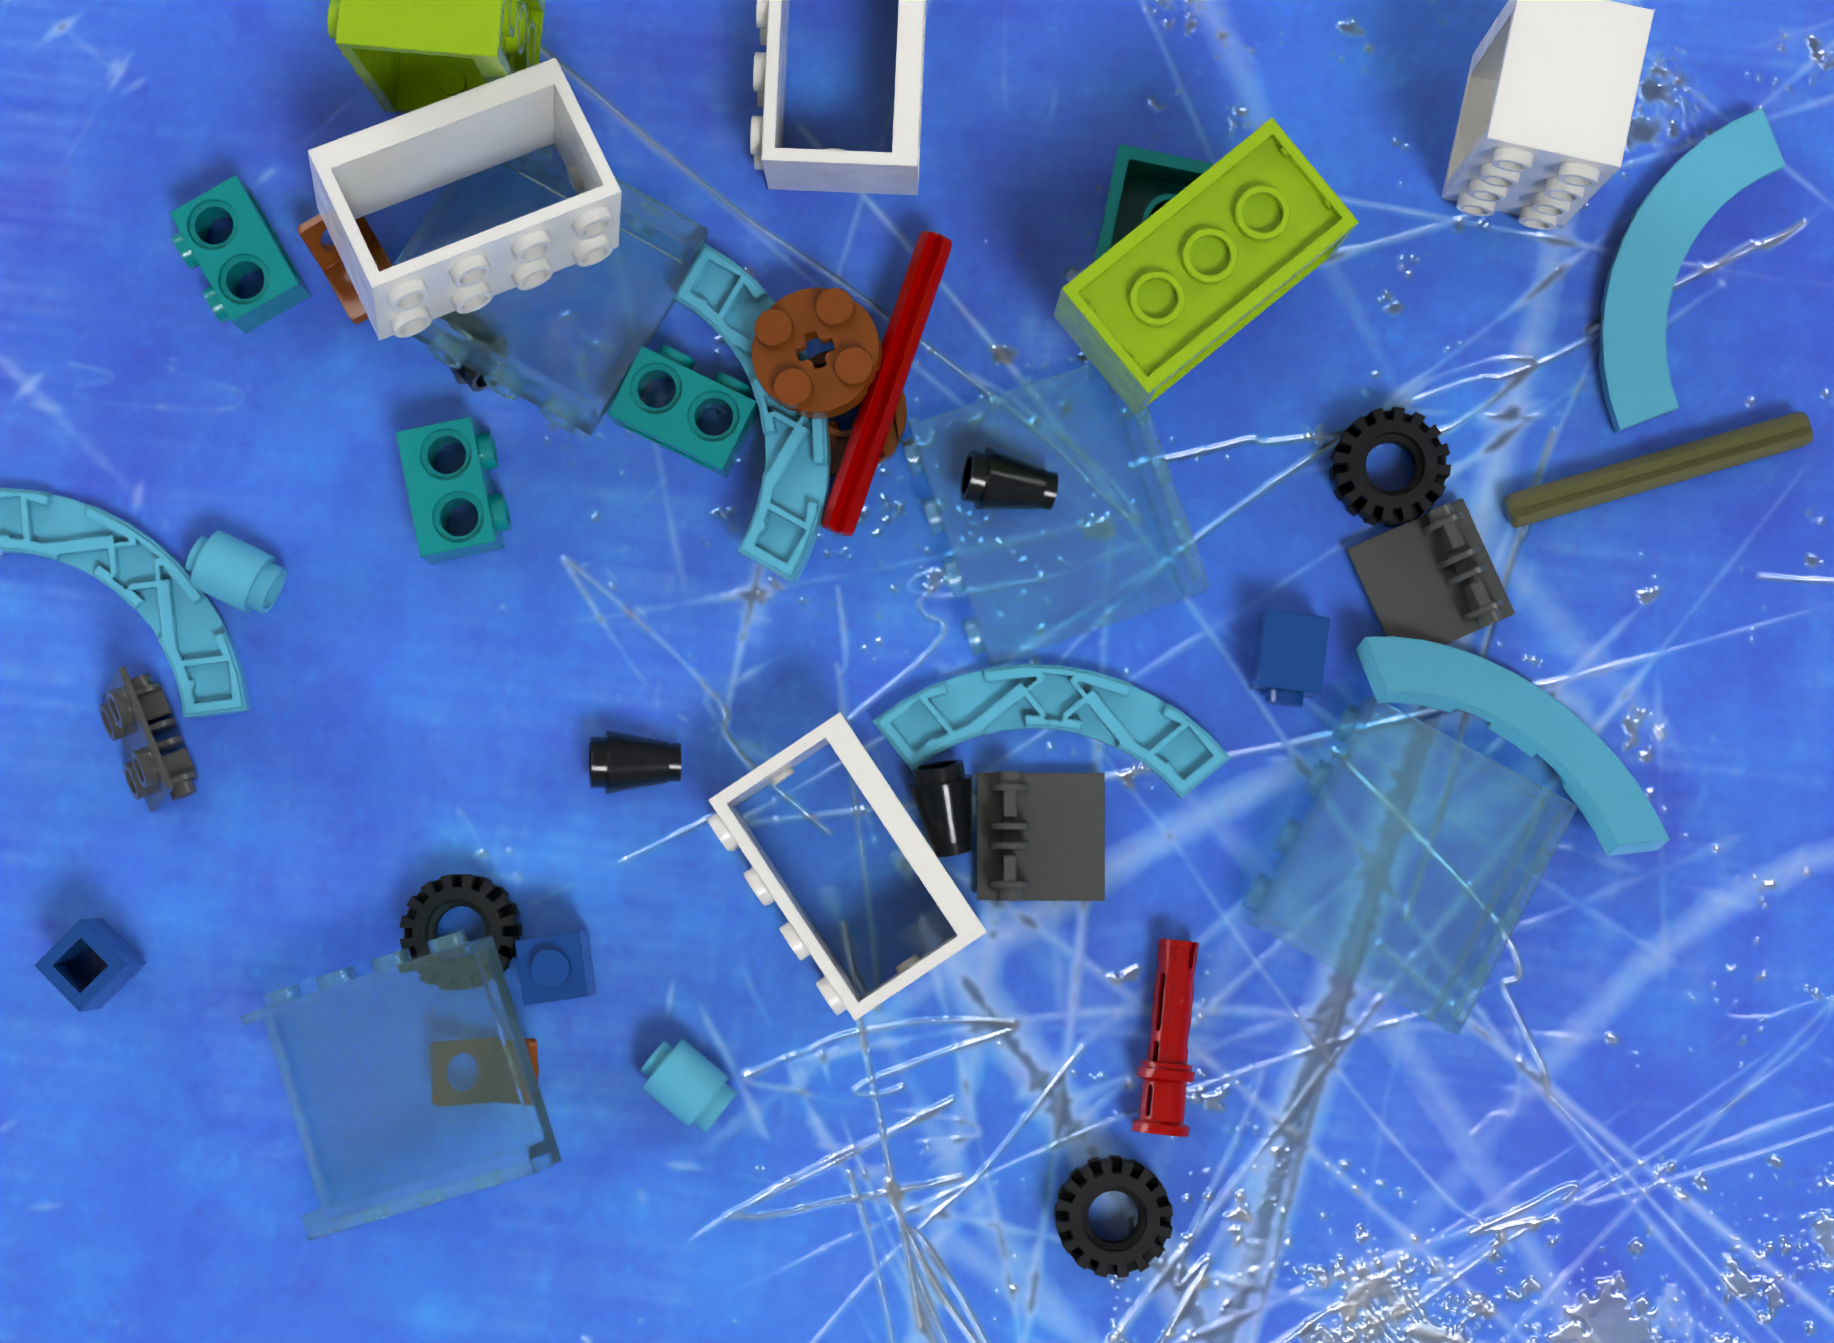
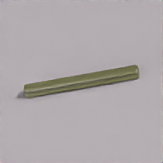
(1658, 469)

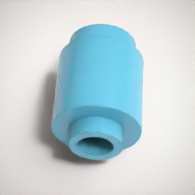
(235, 572)
(687, 1084)

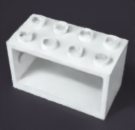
(1547, 108)
(446, 145)
(833, 167)
(771, 887)

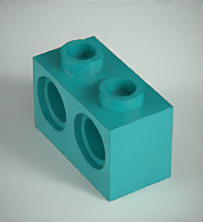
(248, 249)
(678, 422)
(437, 494)

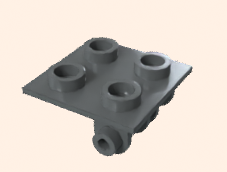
(1431, 577)
(126, 716)
(1040, 836)

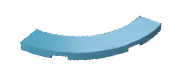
(1651, 254)
(795, 446)
(147, 578)
(1053, 700)
(1529, 719)

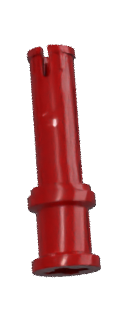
(1166, 1067)

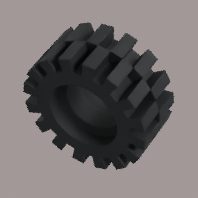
(1413, 436)
(461, 890)
(1121, 1255)

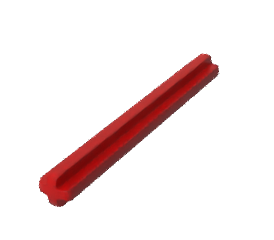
(885, 391)

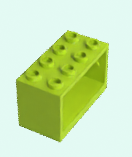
(434, 48)
(1203, 266)

